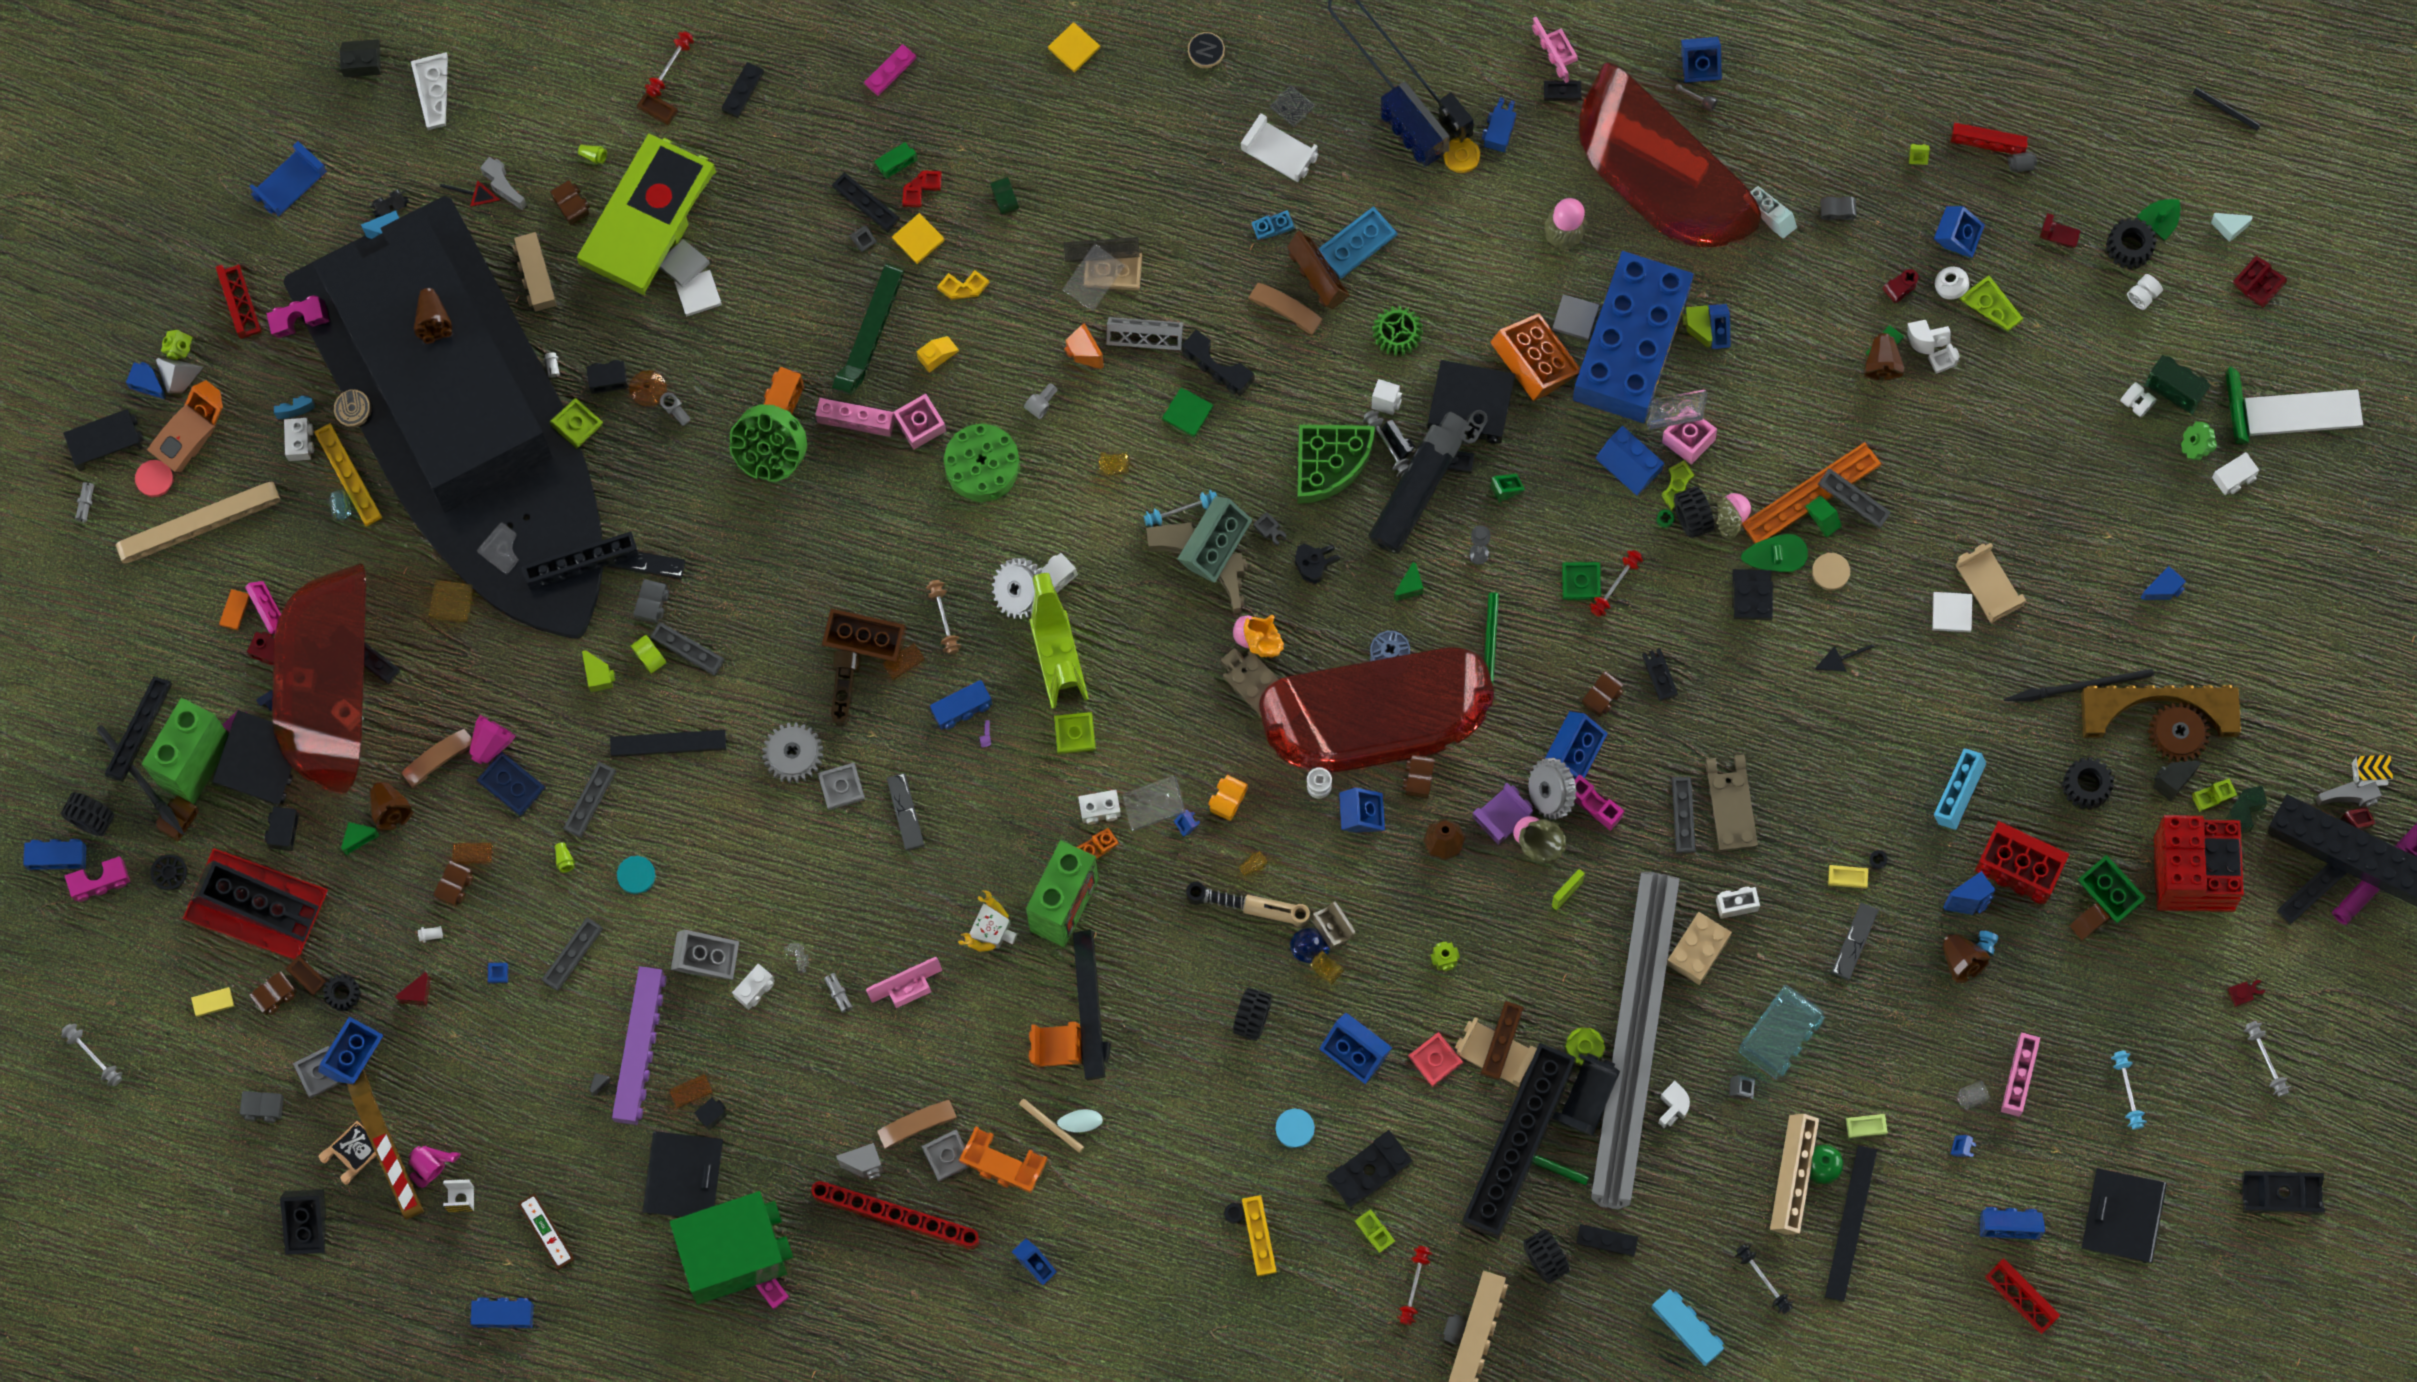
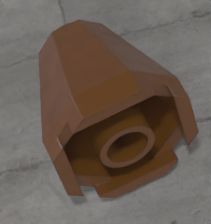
(1884, 359)
(388, 806)
(1444, 839)
(1964, 957)

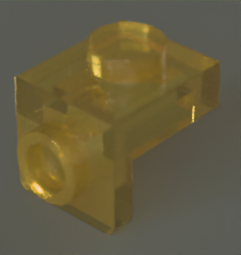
(1114, 464)
(1326, 967)

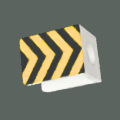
(2371, 769)
(459, 1187)

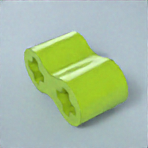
(648, 654)

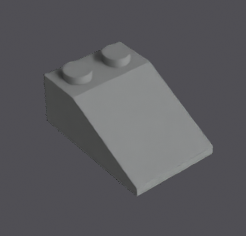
(704, 955)

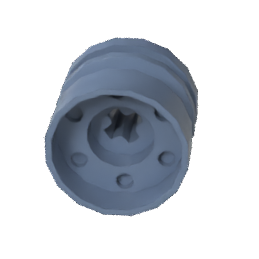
(1388, 640)

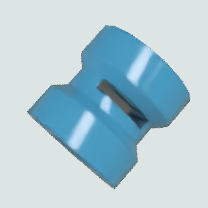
(1987, 941)

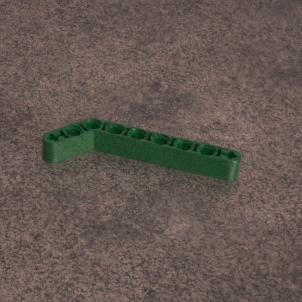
(853, 373)

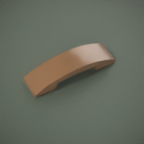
(1286, 306)
(436, 757)
(916, 1123)

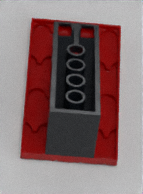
(255, 904)

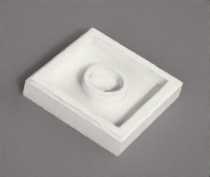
(699, 294)
(1952, 612)

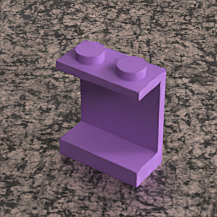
(1503, 813)

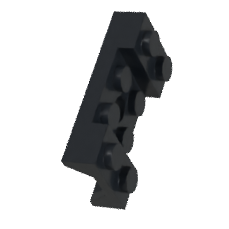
(1384, 1155)
(2262, 1194)

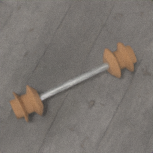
(949, 641)

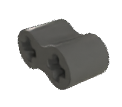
(1838, 208)

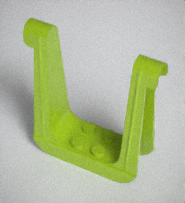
(1054, 641)

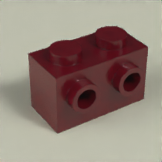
(262, 648)

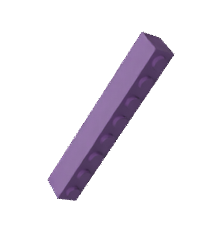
(638, 1045)

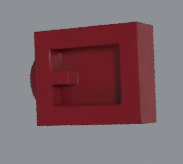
(2059, 233)

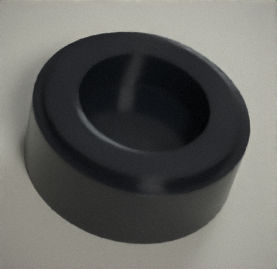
(1234, 1213)

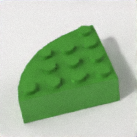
(1331, 458)

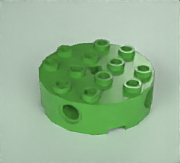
(768, 442)
(980, 444)

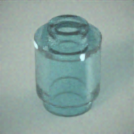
(339, 505)

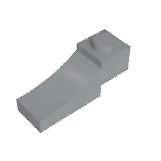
(495, 171)
(2364, 795)

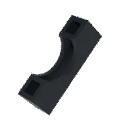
(1235, 377)

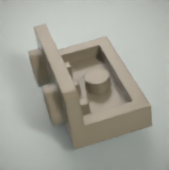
(1333, 925)

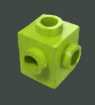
(176, 344)
(1445, 963)

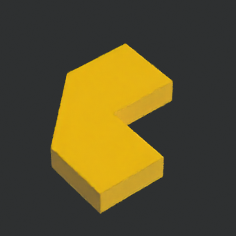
(970, 288)

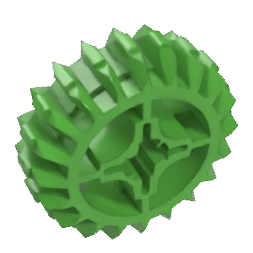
(1383, 322)

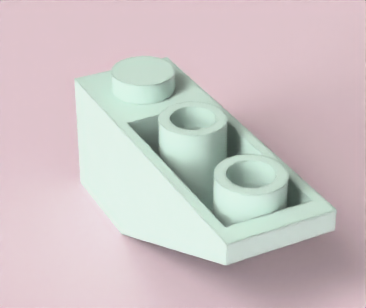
(1774, 213)

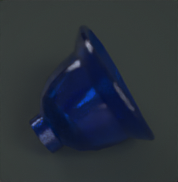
(1308, 944)

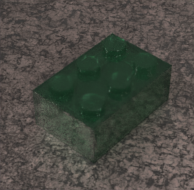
(2177, 384)

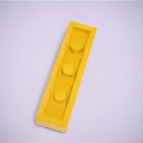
(1259, 1236)

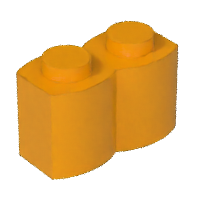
(1228, 797)

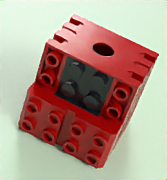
(2198, 864)

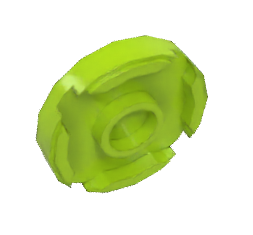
(1583, 1042)

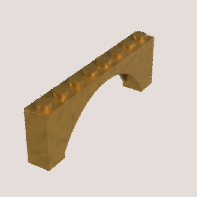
(2218, 705)

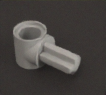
(1038, 404)
(675, 409)

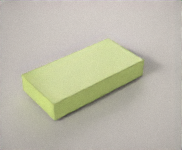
(1866, 1126)

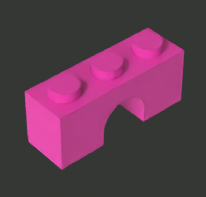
(282, 319)
(1602, 810)
(114, 876)

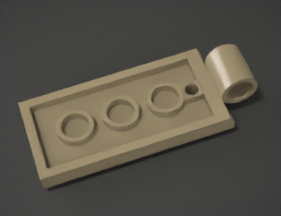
(1249, 684)

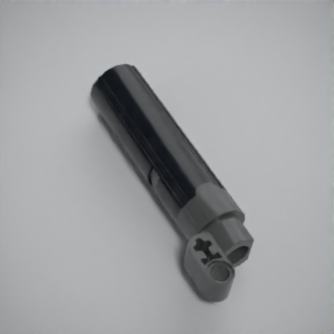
(1421, 479)

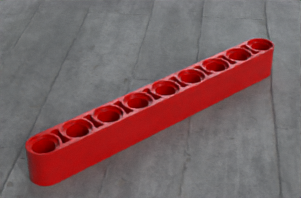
(888, 1208)

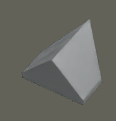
(177, 374)

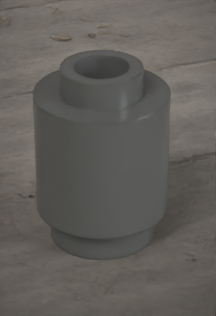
(2022, 162)
(1454, 1329)

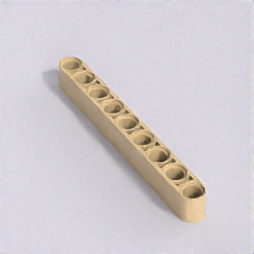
(198, 522)

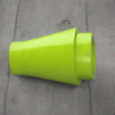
(593, 153)
(564, 860)

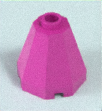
(488, 740)

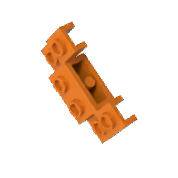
(1000, 1166)

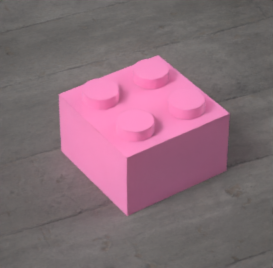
(919, 421)
(1690, 439)

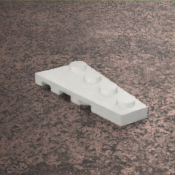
(431, 84)

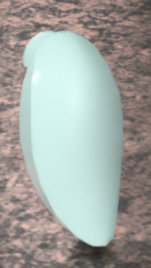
(1080, 1121)

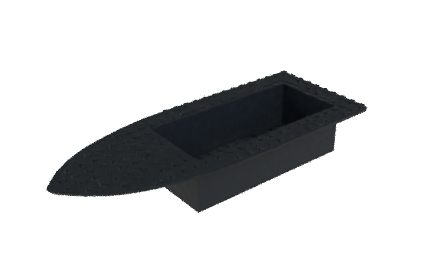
(458, 417)

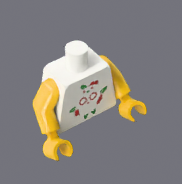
(989, 927)

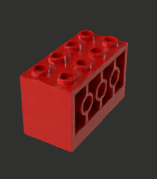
(2022, 863)

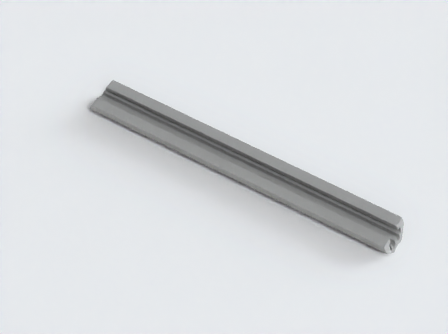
(1635, 1039)

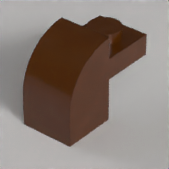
(2090, 921)

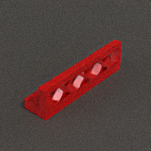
(1988, 139)
(231, 301)
(2025, 1289)

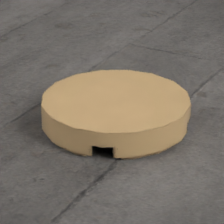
(1831, 571)

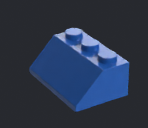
(1630, 461)
(1577, 743)
(1971, 896)
(1355, 1048)
(350, 1052)
(2011, 1223)

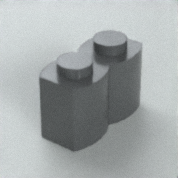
(651, 601)
(261, 1106)

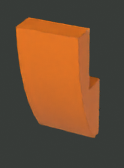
(1100, 843)

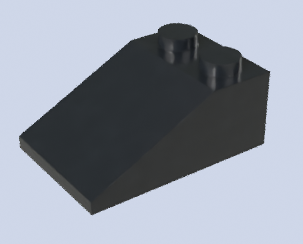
(303, 1221)

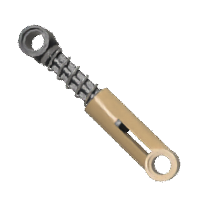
(1250, 905)

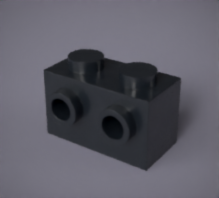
(607, 376)
(282, 828)

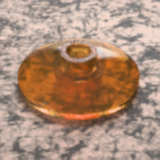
(651, 395)

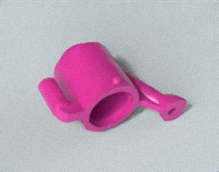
(428, 1164)

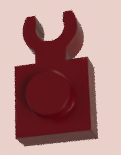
(2243, 993)

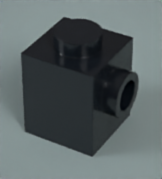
(711, 1113)

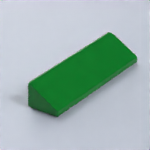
(2237, 406)

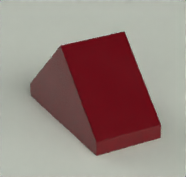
(2359, 818)
(416, 992)

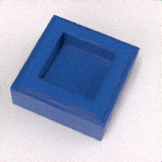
(497, 973)

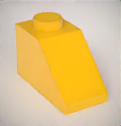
(936, 352)

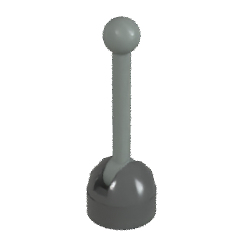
(1709, 102)

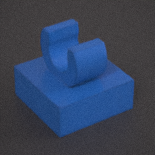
(1186, 823)
(1962, 1146)

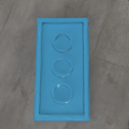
(1357, 242)

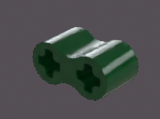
(1004, 195)

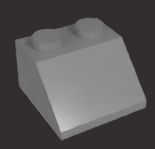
(862, 1162)

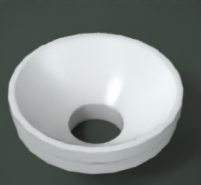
(1953, 289)

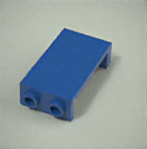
(289, 180)

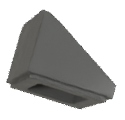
(863, 238)
(598, 1083)
(1742, 1087)

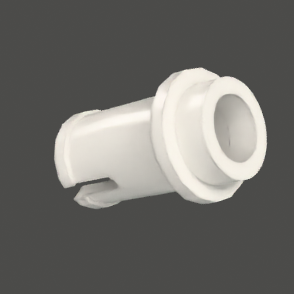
(552, 365)
(430, 933)

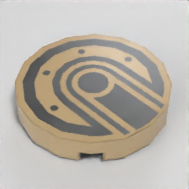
(352, 408)

